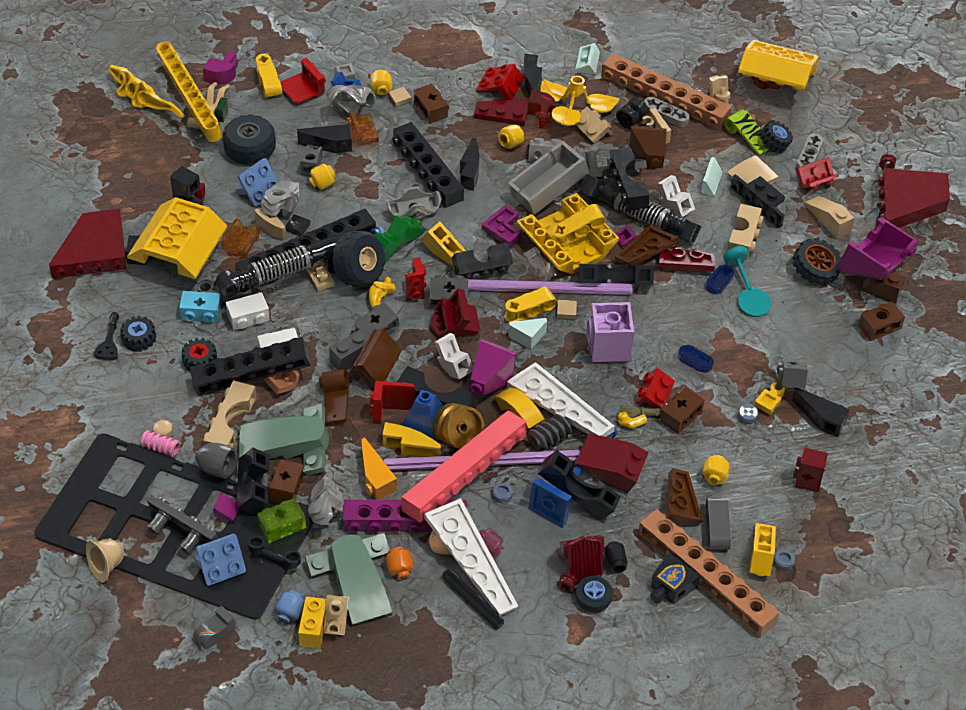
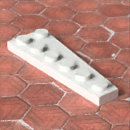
(558, 399)
(466, 545)

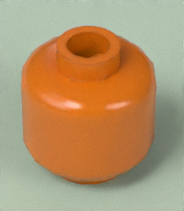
(399, 562)

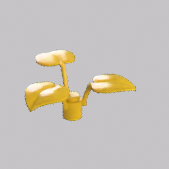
(576, 87)

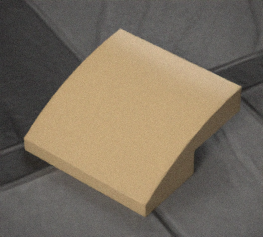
(752, 169)

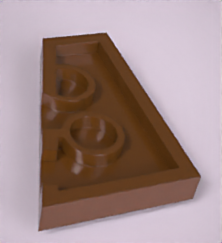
(646, 245)
(681, 498)

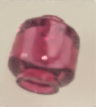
(492, 541)

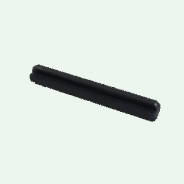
(473, 598)

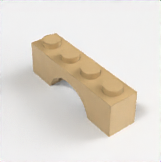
(237, 400)

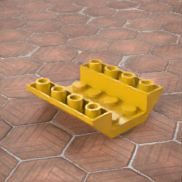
(778, 64)
(181, 235)
(584, 250)

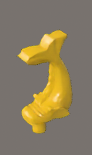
(379, 290)

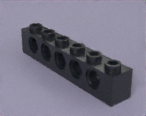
(428, 164)
(242, 372)

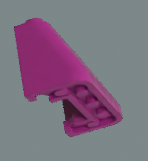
(878, 252)

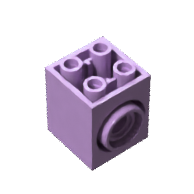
(610, 332)

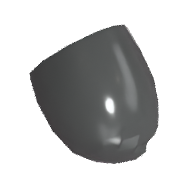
(212, 459)

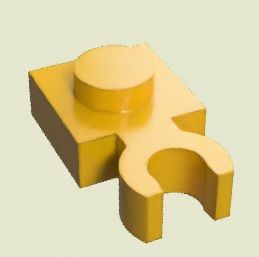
(769, 400)

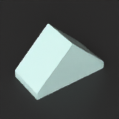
(528, 331)

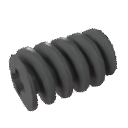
(548, 432)

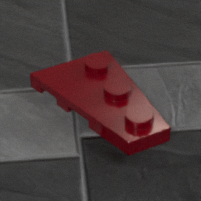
(503, 111)
(684, 259)

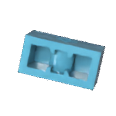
(200, 306)

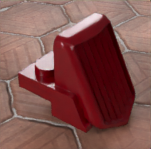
(454, 317)
(583, 556)

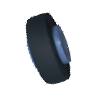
(601, 592)

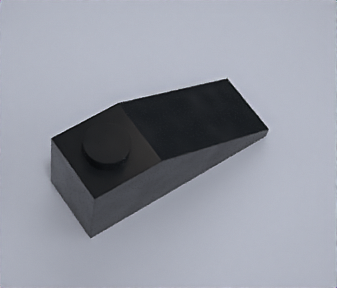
(331, 138)

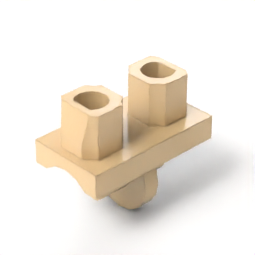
(719, 88)
(335, 615)

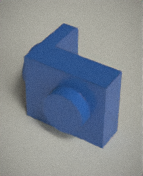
(339, 79)

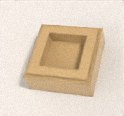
(399, 96)
(566, 309)

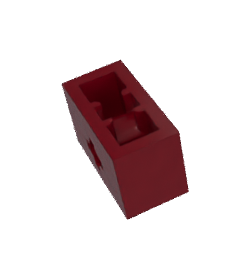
(810, 469)

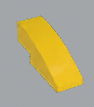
(410, 441)

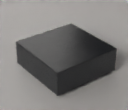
(297, 225)

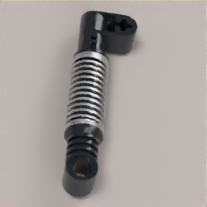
(654, 214)
(271, 268)

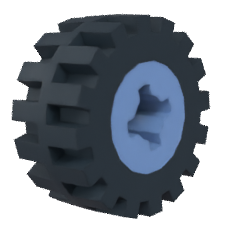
(776, 136)
(138, 333)

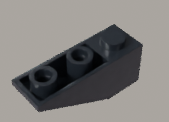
(822, 412)

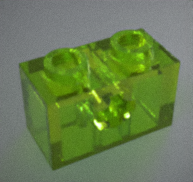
(281, 520)

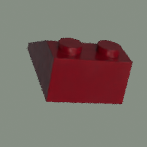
(612, 461)

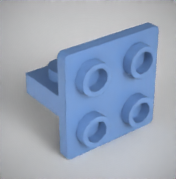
(256, 181)
(220, 559)

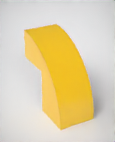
(519, 405)

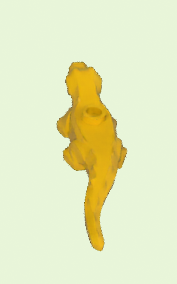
(140, 92)

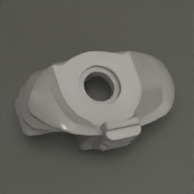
(351, 97)
(286, 202)
(424, 203)
(323, 498)

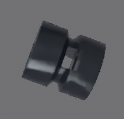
(632, 112)

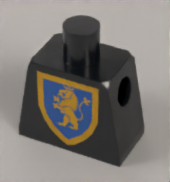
(673, 580)

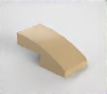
(272, 226)

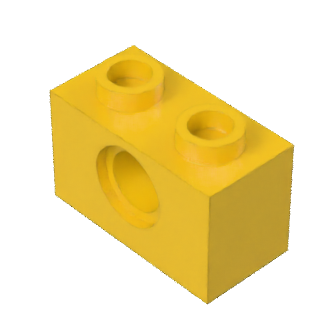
(312, 622)

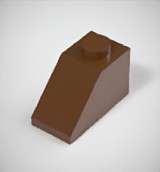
(886, 288)

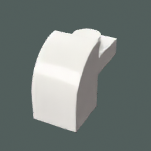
(673, 198)
(451, 359)

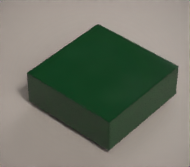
(222, 109)

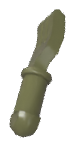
(633, 411)

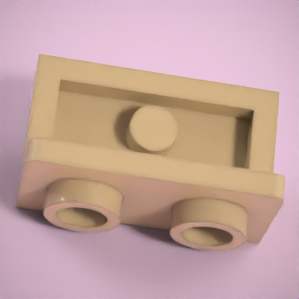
(592, 125)

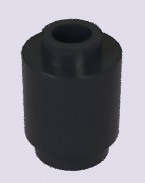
(616, 557)

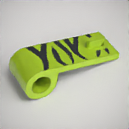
(748, 128)

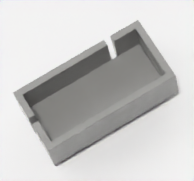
(544, 181)

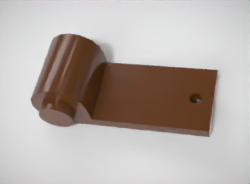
(336, 387)

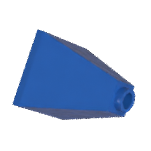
(423, 413)

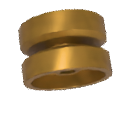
(457, 425)

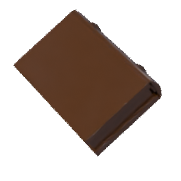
(377, 357)

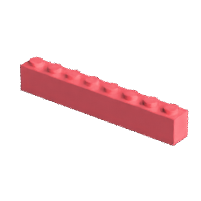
(464, 466)

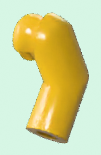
(631, 423)

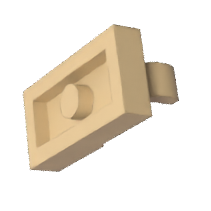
(656, 121)
(320, 276)

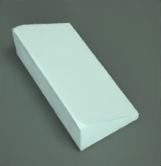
(588, 59)
(711, 178)

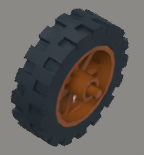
(821, 254)

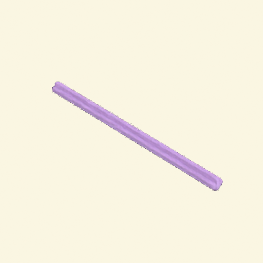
(554, 287)
(505, 459)

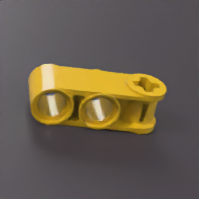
(268, 76)
(579, 225)
(530, 305)

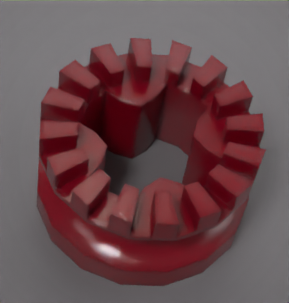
(887, 158)
(567, 583)

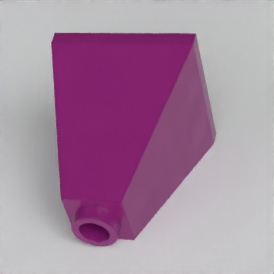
(492, 368)

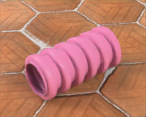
(162, 444)

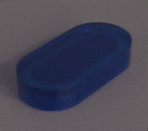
(719, 279)
(695, 358)

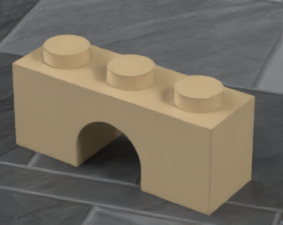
(748, 221)

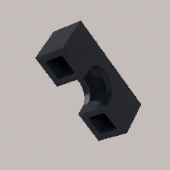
(185, 184)
(498, 259)
(251, 468)

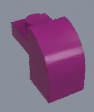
(221, 71)

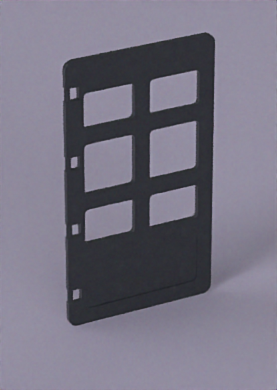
(242, 594)

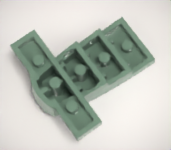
(290, 438)
(355, 574)

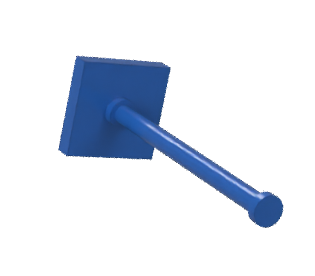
(551, 501)

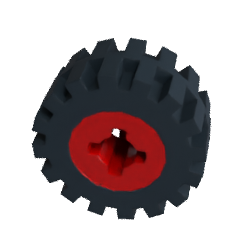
(192, 351)

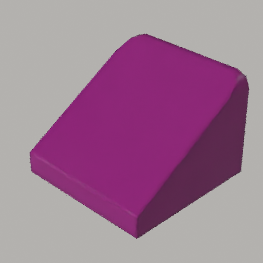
(626, 235)
(225, 508)

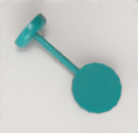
(752, 300)

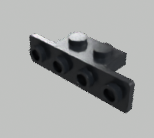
(761, 195)

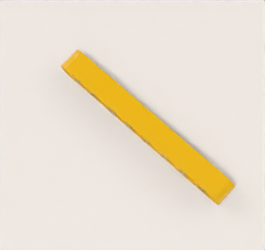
(189, 91)

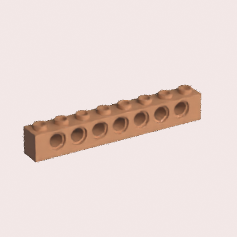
(652, 84)
(711, 582)

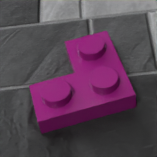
(500, 225)

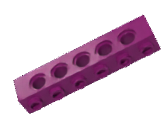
(375, 511)

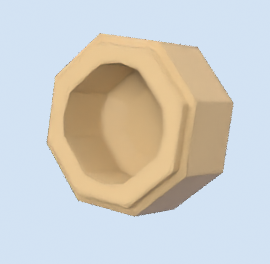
(164, 428)

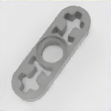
(677, 116)
(808, 147)

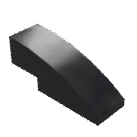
(532, 73)
(470, 166)

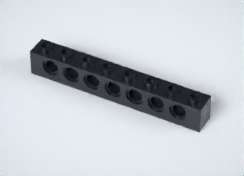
(357, 221)

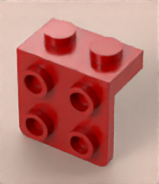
(505, 78)
(305, 84)
(390, 396)

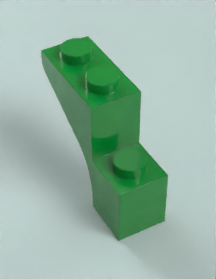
(400, 232)

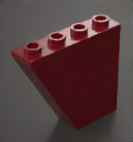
(912, 195)
(91, 246)

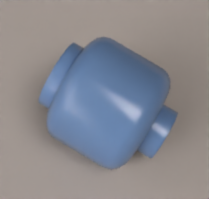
(290, 606)

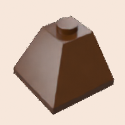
(649, 145)

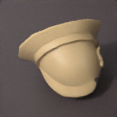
(103, 557)

